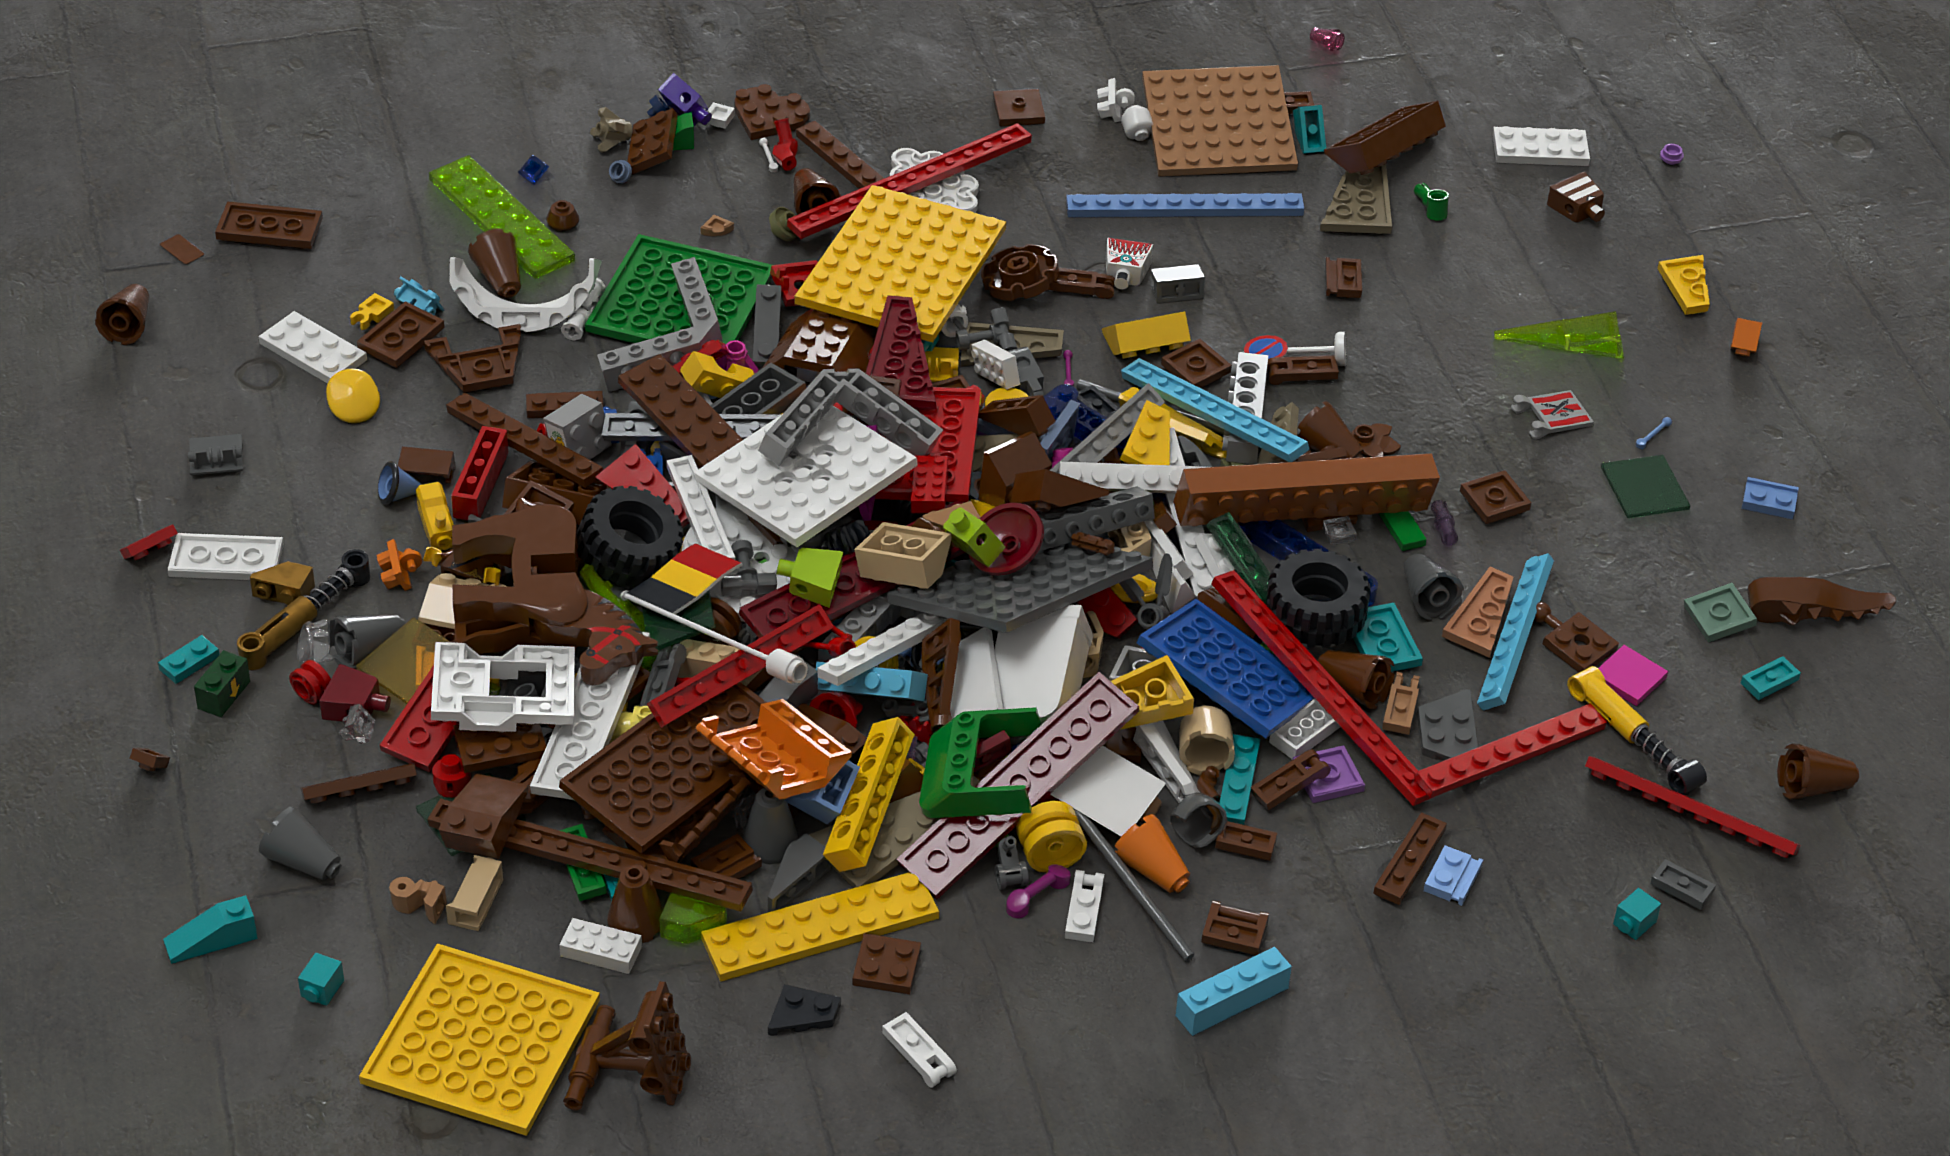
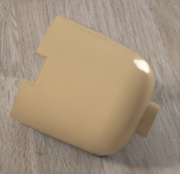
(1206, 740)

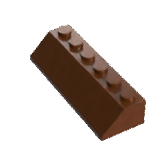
(1387, 137)

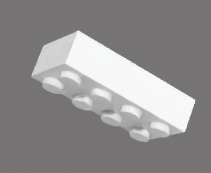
(995, 364)
(1304, 730)
(600, 945)

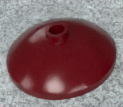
(1019, 531)

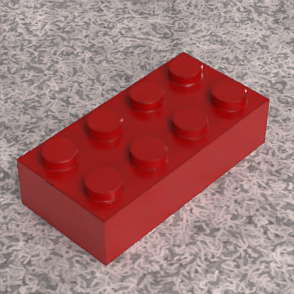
(929, 484)

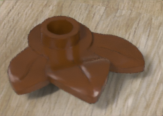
(1375, 439)

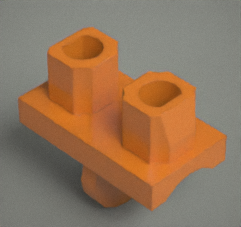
(400, 564)

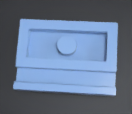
(1453, 875)

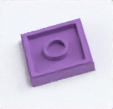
(1342, 779)

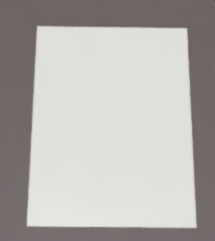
(1110, 790)

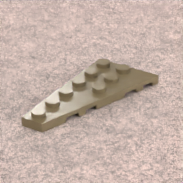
(898, 831)

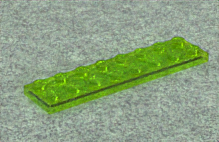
(495, 208)

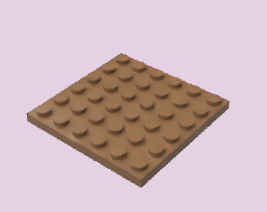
(1219, 120)

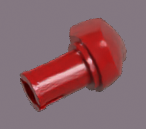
(787, 147)

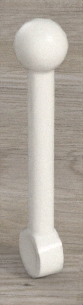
(773, 167)

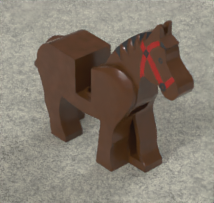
(546, 596)

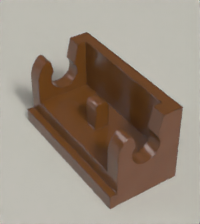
(428, 462)

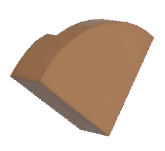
(717, 226)

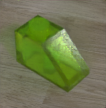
(687, 917)

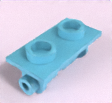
(413, 291)

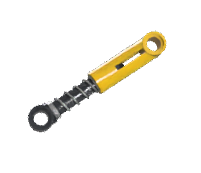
(1591, 686)

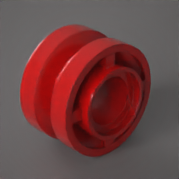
(309, 681)

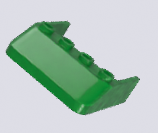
(951, 764)

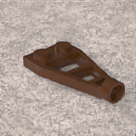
(936, 645)

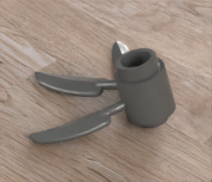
(1147, 611)

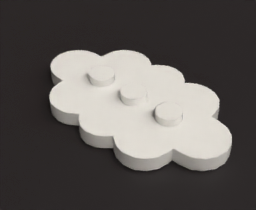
(956, 191)

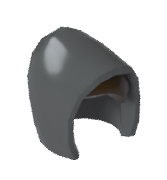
(1198, 819)

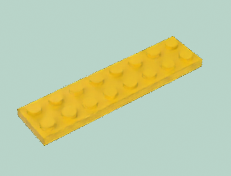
(818, 925)

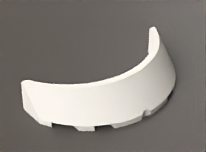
(504, 313)

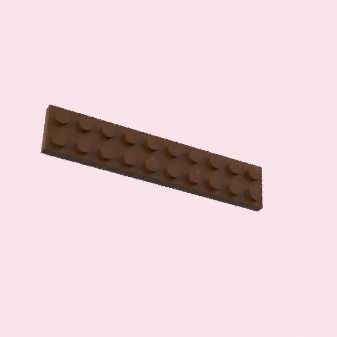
(683, 415)

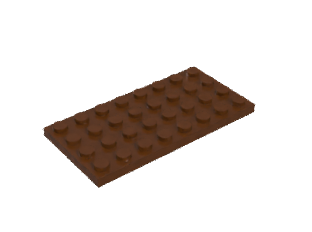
(660, 775)

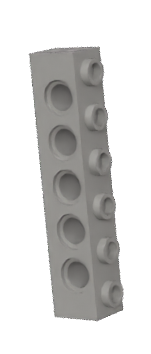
(1247, 393)

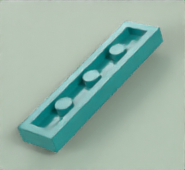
(1239, 779)

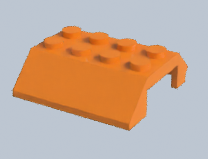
(780, 751)

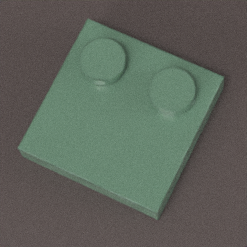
(1720, 612)

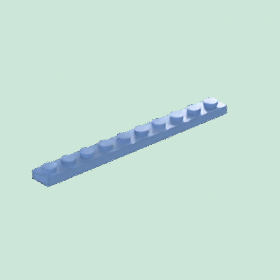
(1184, 205)

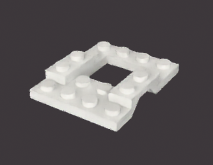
(463, 686)

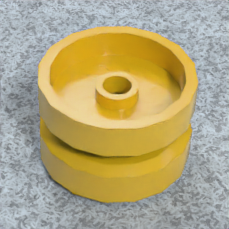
(1051, 835)

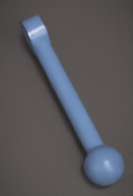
(1641, 442)

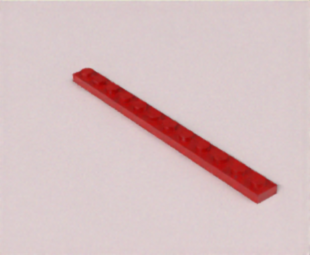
(913, 178)
(1321, 685)

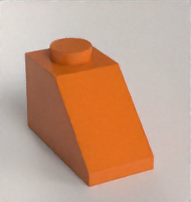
(1745, 336)

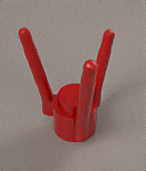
(837, 645)

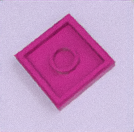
(1632, 675)

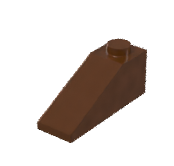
(1019, 414)

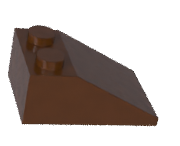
(1049, 490)
(483, 815)

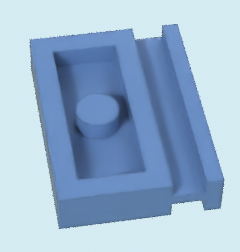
(1770, 498)

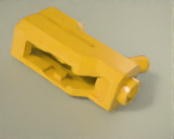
(435, 515)

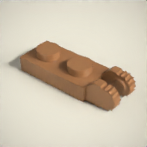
(1401, 705)

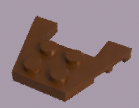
(482, 366)

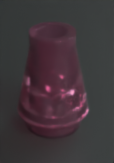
(1329, 38)

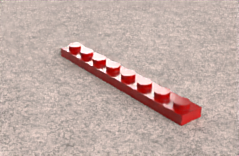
(738, 666)
(1510, 750)
(1702, 811)

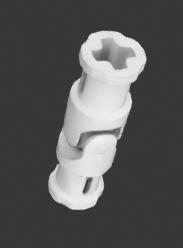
(576, 322)

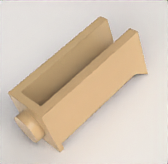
(476, 893)

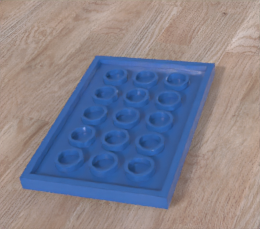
(1228, 667)

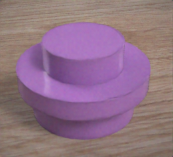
(1672, 154)

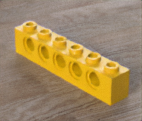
(869, 795)

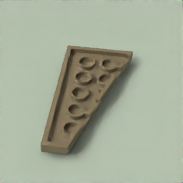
(1360, 204)

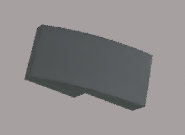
(1192, 454)

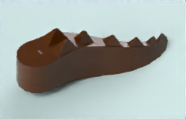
(1805, 598)

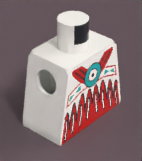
(1127, 261)

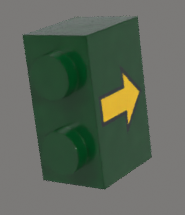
(222, 683)

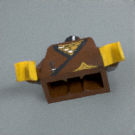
(476, 568)

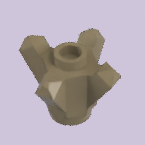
(610, 130)

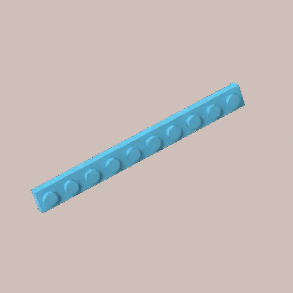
(1216, 410)

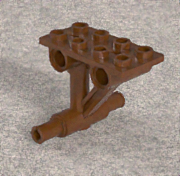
(654, 1049)

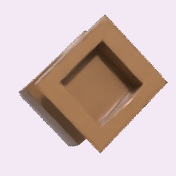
(409, 896)

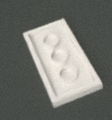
(223, 555)
(976, 675)

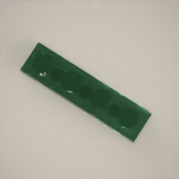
(1240, 553)

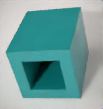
(1637, 913)
(321, 979)

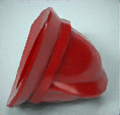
(838, 705)

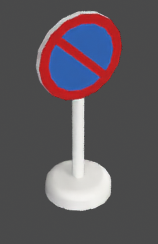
(1277, 347)

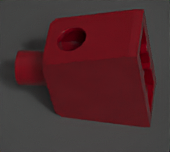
(351, 688)

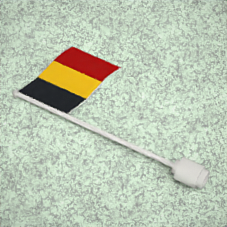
(689, 578)

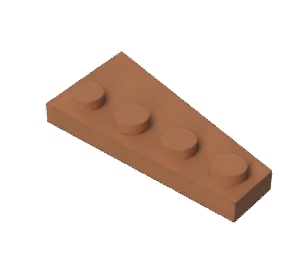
(1481, 613)

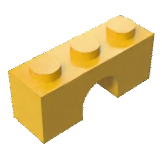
(709, 378)

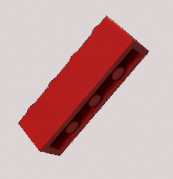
(480, 473)

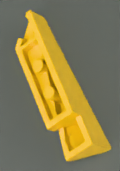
(1202, 437)

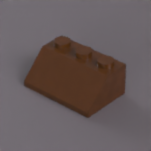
(1005, 461)

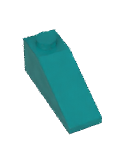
(213, 930)

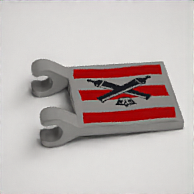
(1555, 411)

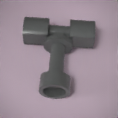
(997, 333)
(747, 577)

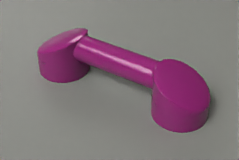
(1019, 900)

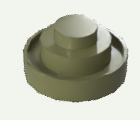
(778, 223)

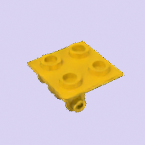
(942, 363)

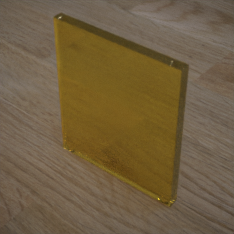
(403, 659)

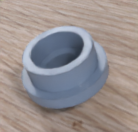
(616, 169)

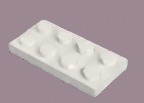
(1541, 146)
(311, 347)

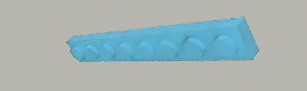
(1515, 632)

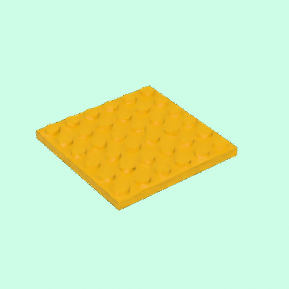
(480, 1039)

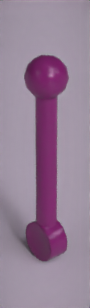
(1068, 355)

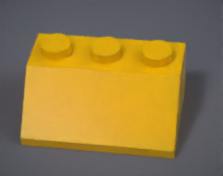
(1147, 334)

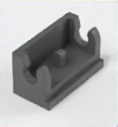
(1178, 283)

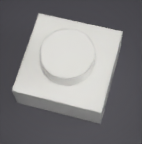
(721, 115)

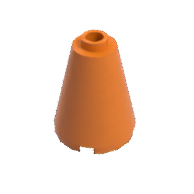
(1153, 855)

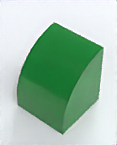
(684, 132)

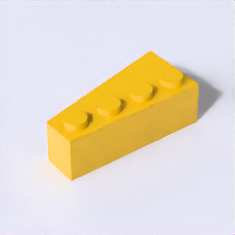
(1157, 692)

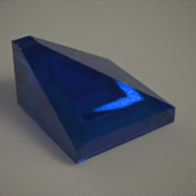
(533, 169)

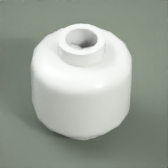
(1137, 122)

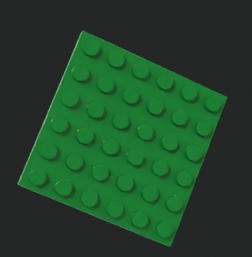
(647, 304)

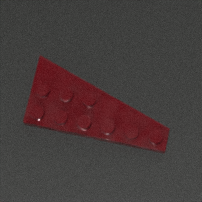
(901, 354)

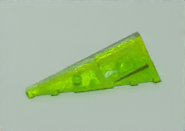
(1586, 334)

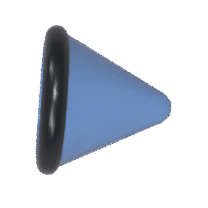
(395, 484)

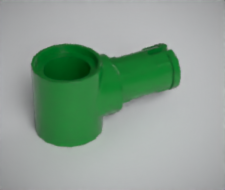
(1434, 200)

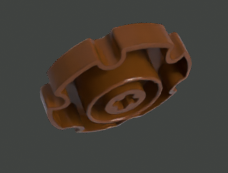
(1020, 272)

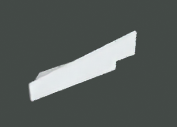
(1180, 591)
(1164, 757)

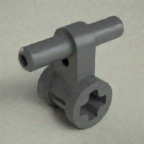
(1010, 869)

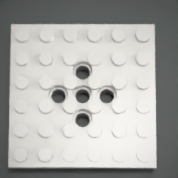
(816, 484)

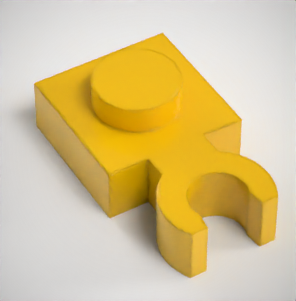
(374, 309)

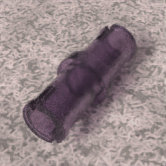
(1444, 522)

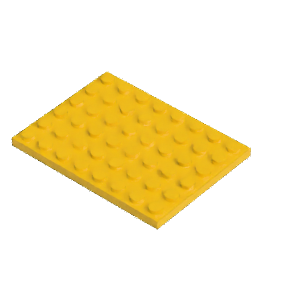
(905, 250)

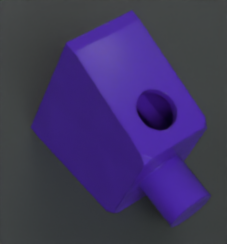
(684, 99)

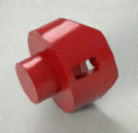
(447, 771)

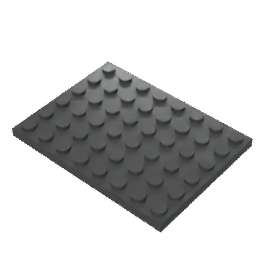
(1013, 600)

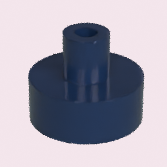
(657, 105)

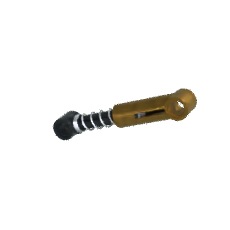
(261, 643)

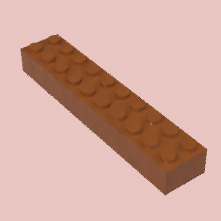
(1306, 489)

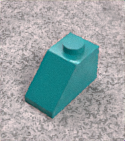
(1310, 128)

